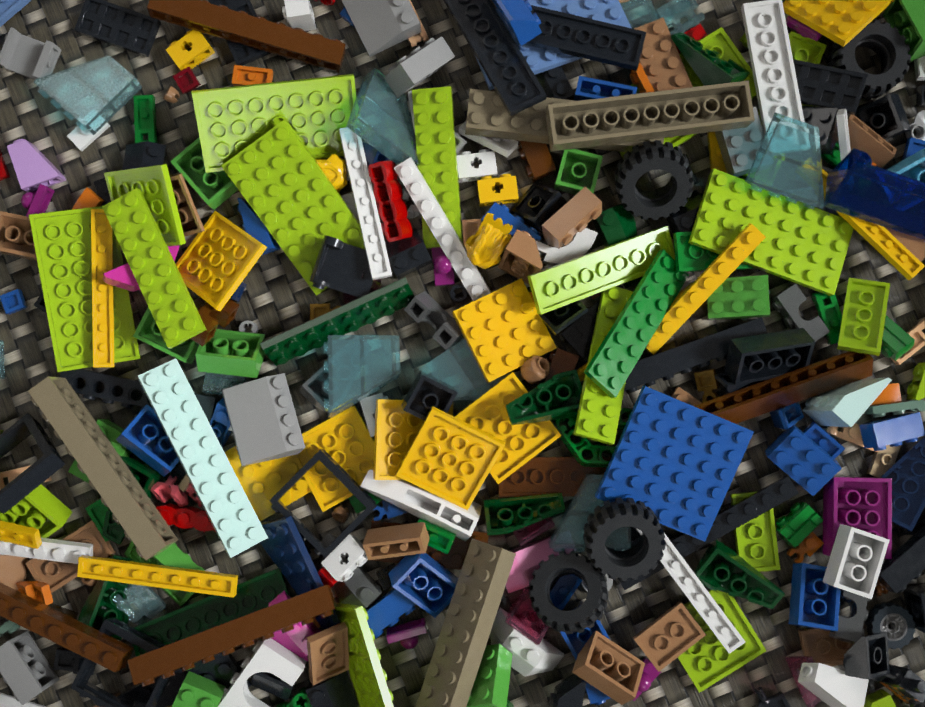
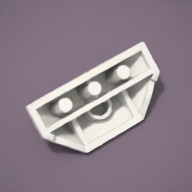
(527, 656)

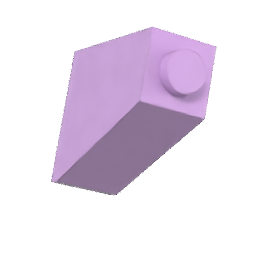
(32, 166)

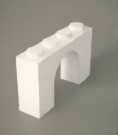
(267, 657)

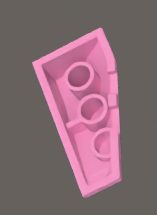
(527, 560)

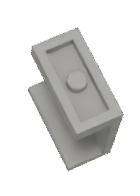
(28, 55)

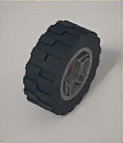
(902, 623)

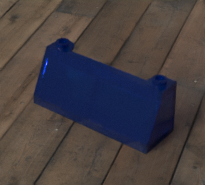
(876, 195)

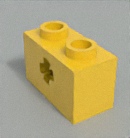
(199, 50)
(508, 191)

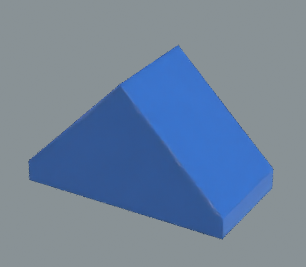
(787, 416)

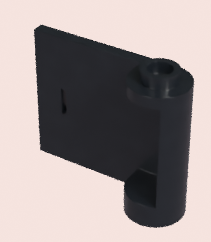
(342, 268)

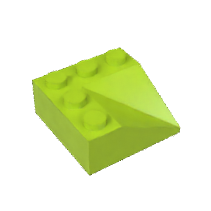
(39, 510)

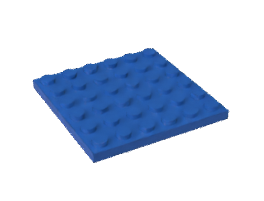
(675, 462)

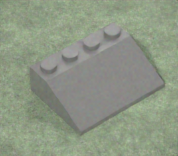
(382, 22)
(263, 420)

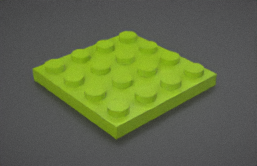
(158, 193)
(708, 659)

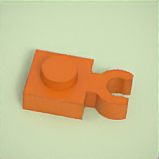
(807, 546)

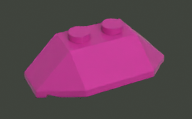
(124, 277)
(295, 639)

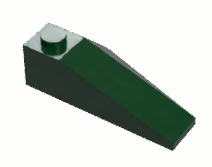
(707, 64)
(616, 226)
(548, 401)
(147, 478)
(518, 512)
(729, 573)
(100, 603)

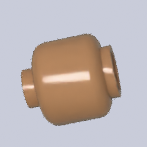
(535, 369)

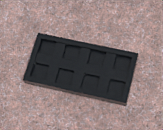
(118, 26)
(241, 53)
(829, 86)
(580, 333)

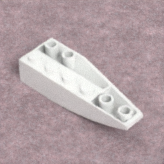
(425, 505)

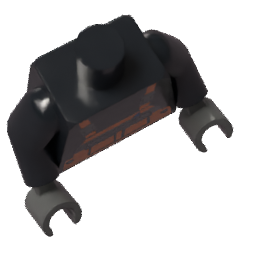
(903, 684)

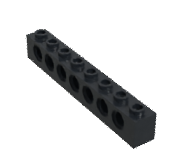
(130, 388)

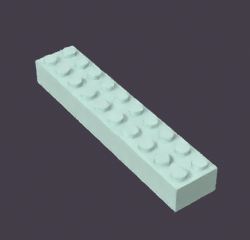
(202, 457)

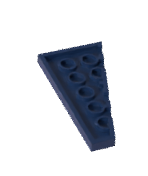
(908, 486)
(293, 560)

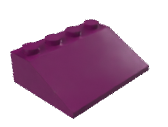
(858, 504)

